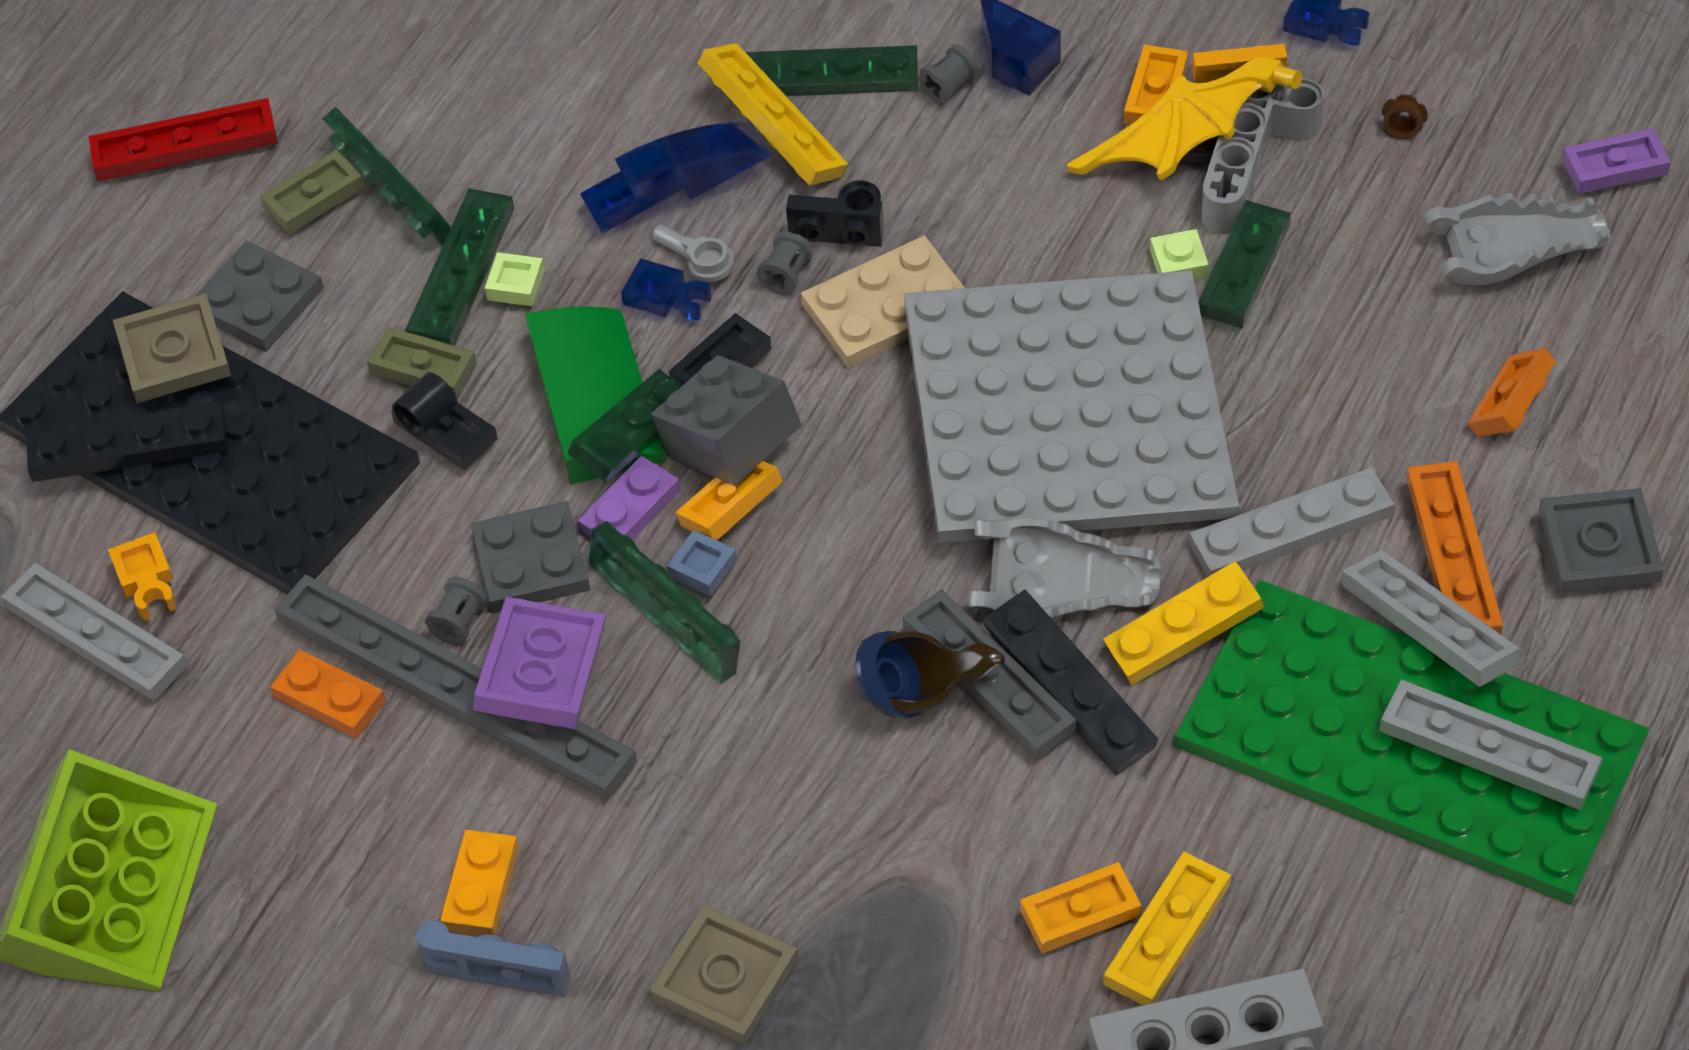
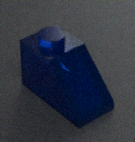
(1018, 46)

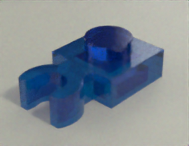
(1324, 17)
(660, 287)

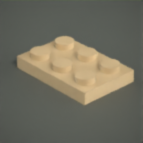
(865, 307)

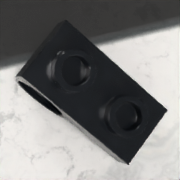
(849, 219)
(437, 419)

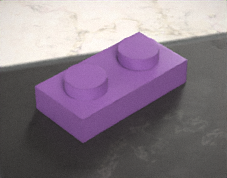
(1616, 160)
(632, 500)

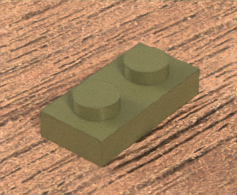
(312, 191)
(409, 357)

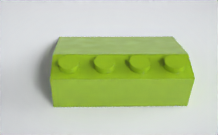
(105, 876)

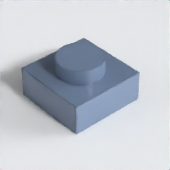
(701, 563)

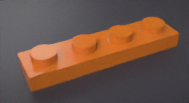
(1452, 539)

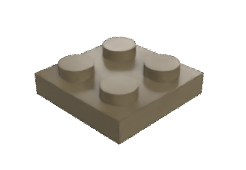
(171, 348)
(724, 974)

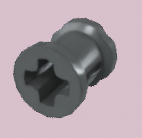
(948, 73)
(784, 263)
(458, 622)

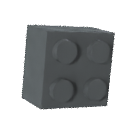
(726, 419)

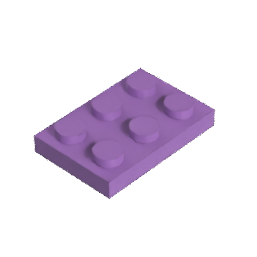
(539, 663)

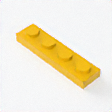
(772, 114)

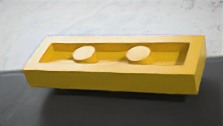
(1183, 623)
(1167, 929)

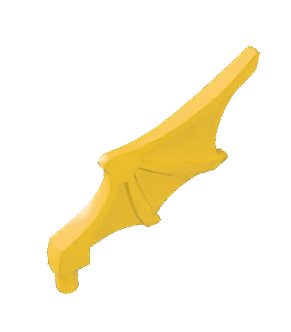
(1187, 117)

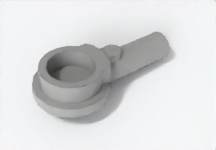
(707, 257)

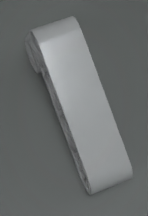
(1237, 161)

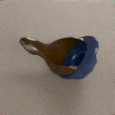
(915, 671)

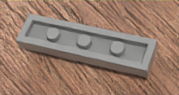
(1292, 523)
(1431, 618)
(94, 631)
(1490, 744)

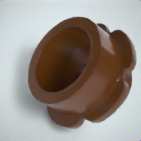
(1404, 126)

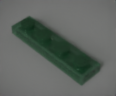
(841, 70)
(376, 167)
(461, 266)
(664, 601)

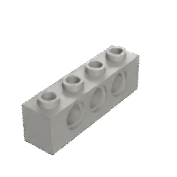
(1223, 1013)

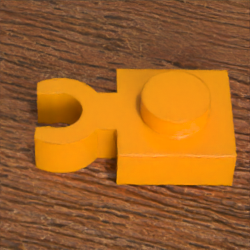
(143, 572)

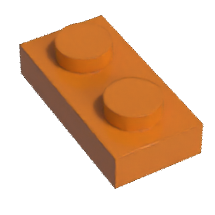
(1512, 393)
(328, 694)

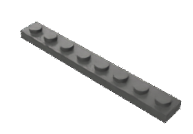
(448, 684)

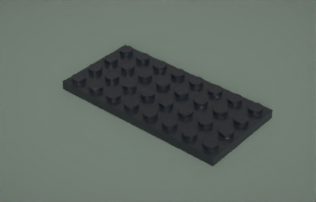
(274, 503)

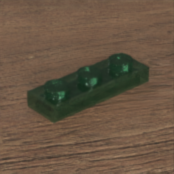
(1244, 264)
(623, 429)

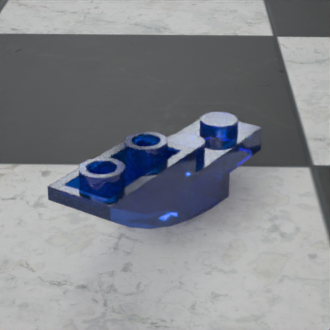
(681, 161)

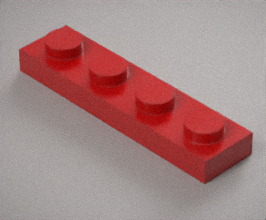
(182, 139)

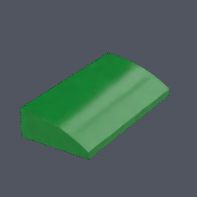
(584, 373)

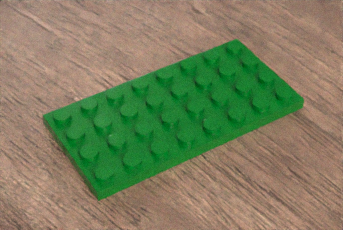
(1303, 711)

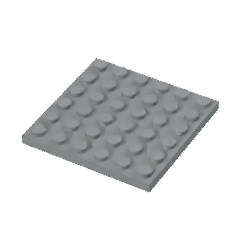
(1069, 404)

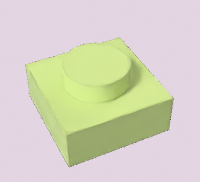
(1179, 253)
(514, 279)

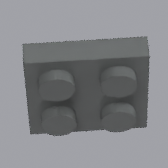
(259, 295)
(1600, 540)
(530, 555)

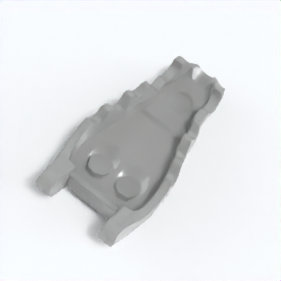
(1507, 236)
(1064, 568)

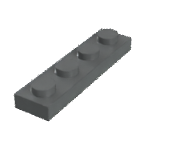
(1007, 689)

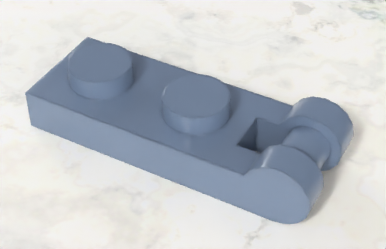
(493, 960)

